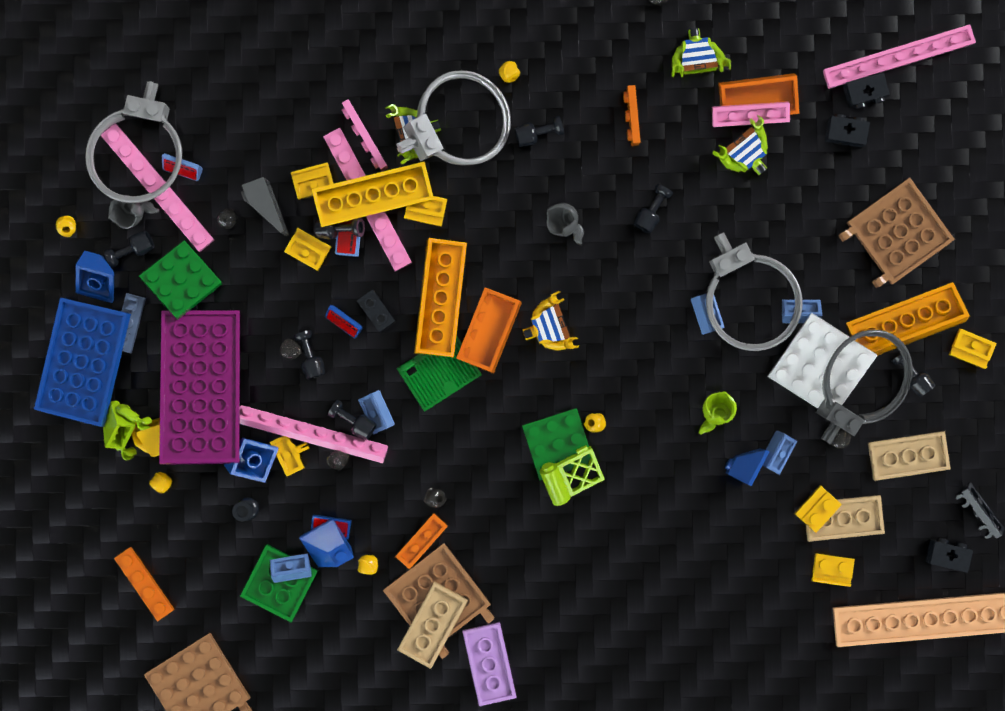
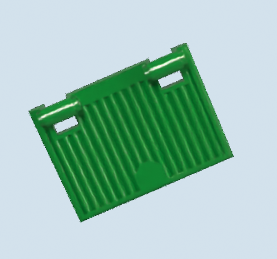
(437, 376)

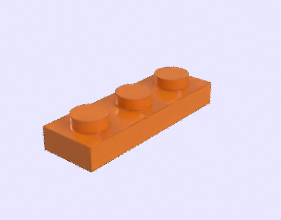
(631, 115)
(421, 541)

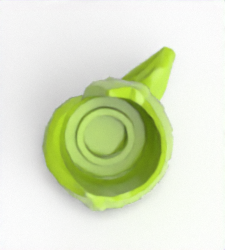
(717, 410)

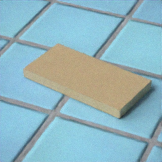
(909, 455)
(853, 518)
(432, 625)

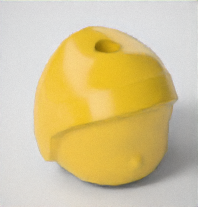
(509, 71)
(66, 226)
(595, 422)
(160, 482)
(368, 564)

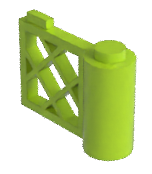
(556, 478)

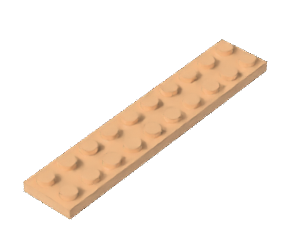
(919, 619)

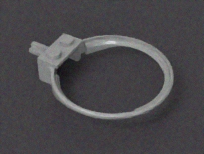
(142, 108)
(424, 138)
(733, 259)

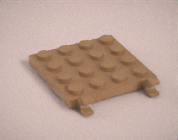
(899, 232)
(440, 566)
(198, 680)

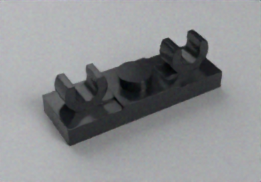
(981, 511)

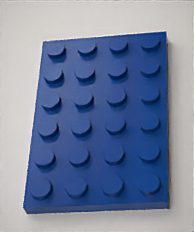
(82, 362)

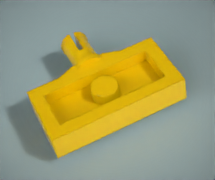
(289, 454)

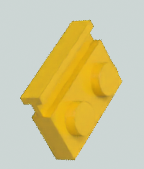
(311, 178)
(427, 212)
(307, 249)
(972, 348)
(818, 509)
(833, 569)

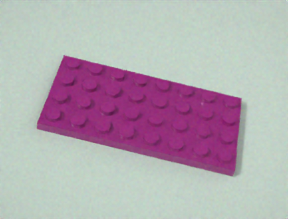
(200, 388)

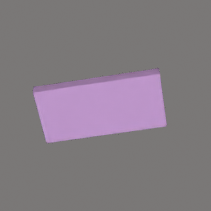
(489, 664)

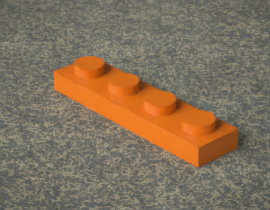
(144, 584)

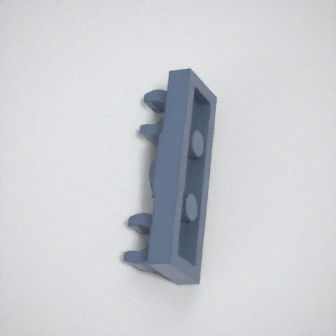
(133, 305)

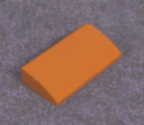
(761, 90)
(489, 330)

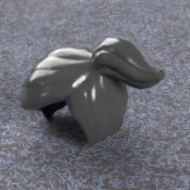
(129, 214)
(563, 221)

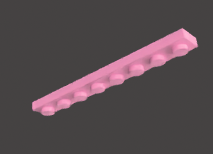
(899, 56)
(153, 181)
(379, 222)
(312, 434)

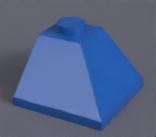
(94, 277)
(255, 460)
(746, 465)
(327, 545)

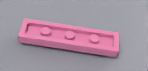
(741, 114)
(359, 129)

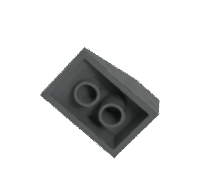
(261, 197)

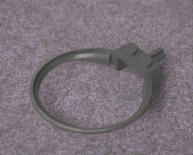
(842, 417)

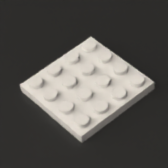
(806, 359)

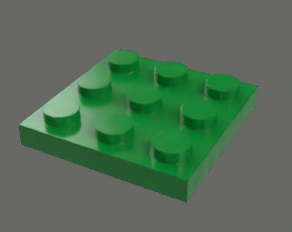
(180, 280)
(556, 439)
(280, 597)

